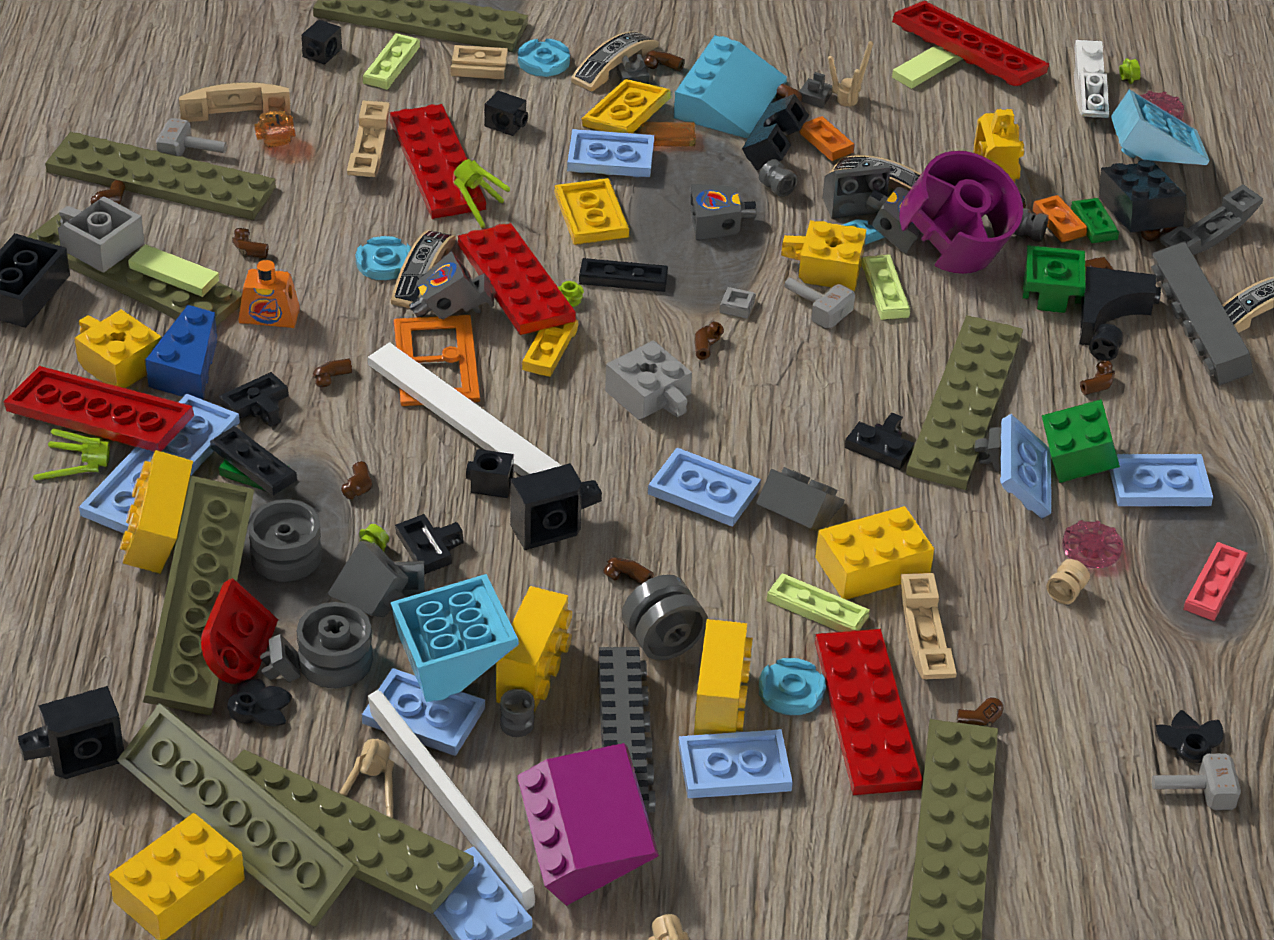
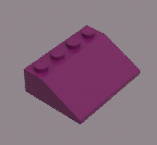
(586, 820)

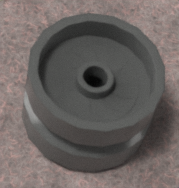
(285, 540)
(664, 617)
(334, 645)

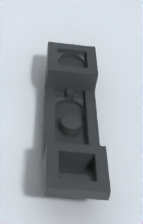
(1218, 225)

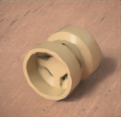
(1068, 581)

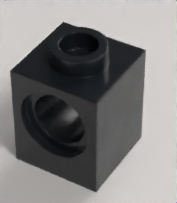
(321, 41)
(505, 113)
(491, 473)

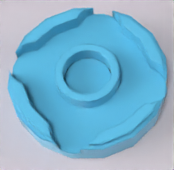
(544, 58)
(381, 257)
(792, 686)

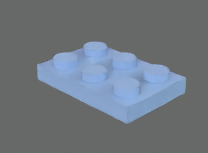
(610, 153)
(1025, 466)
(1161, 480)
(704, 486)
(435, 723)
(735, 763)
(482, 907)

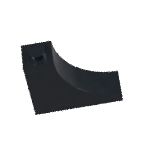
(1114, 295)

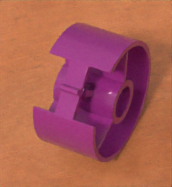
(950, 206)

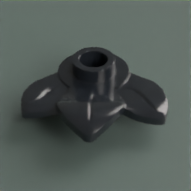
(258, 703)
(1189, 737)

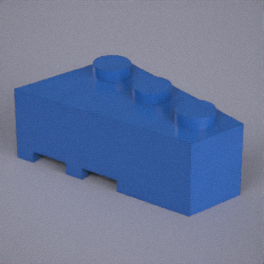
(184, 354)

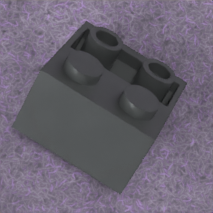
(848, 189)
(796, 499)

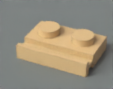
(479, 62)

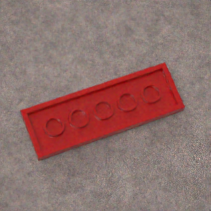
(970, 43)
(433, 157)
(516, 278)
(99, 409)
(867, 712)

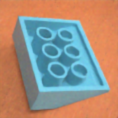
(727, 88)
(1155, 134)
(453, 635)

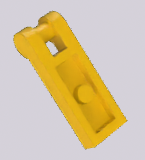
(548, 348)

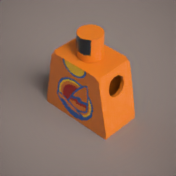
(269, 297)

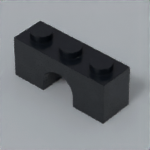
(769, 136)

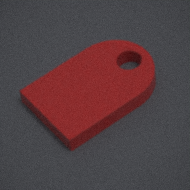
(239, 631)

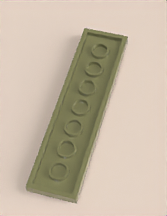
(431, 19)
(161, 175)
(144, 288)
(964, 402)
(204, 558)
(953, 833)
(273, 840)
(384, 849)

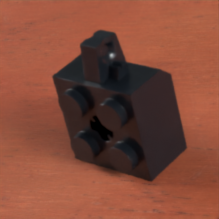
(549, 505)
(76, 734)

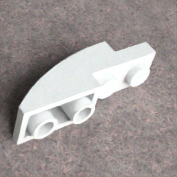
(1090, 79)

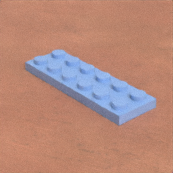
(113, 497)

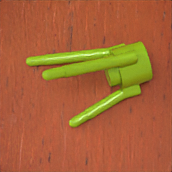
(472, 175)
(93, 452)

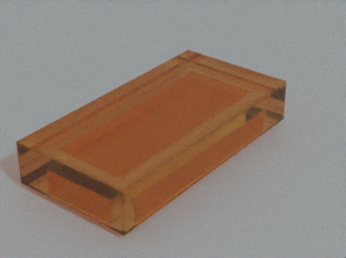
(670, 133)

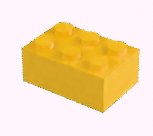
(156, 511)
(873, 552)
(542, 638)
(721, 678)
(177, 877)

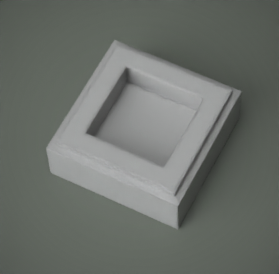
(737, 302)

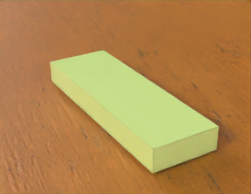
(391, 61)
(924, 66)
(173, 270)
(885, 287)
(817, 604)

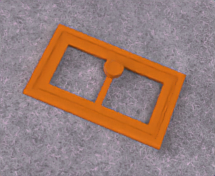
(463, 353)

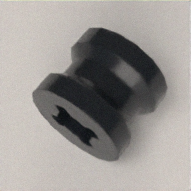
(1106, 342)

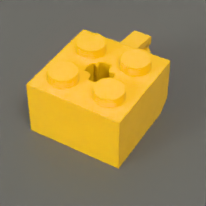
(999, 141)
(827, 254)
(115, 348)

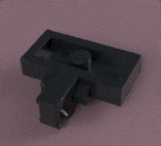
(257, 398)
(881, 442)
(429, 543)

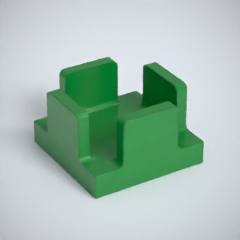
(1055, 276)

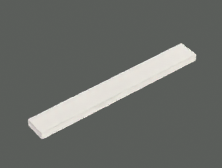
(458, 409)
(451, 799)

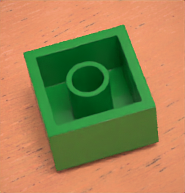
(1080, 441)

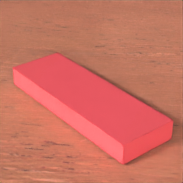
(1215, 581)

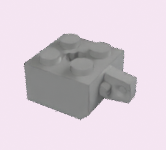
(100, 233)
(649, 381)

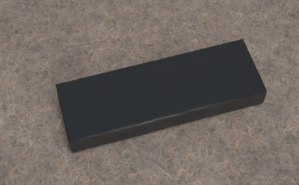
(623, 274)
(253, 460)

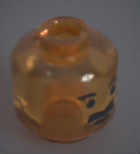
(275, 128)

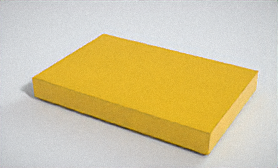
(626, 107)
(591, 211)

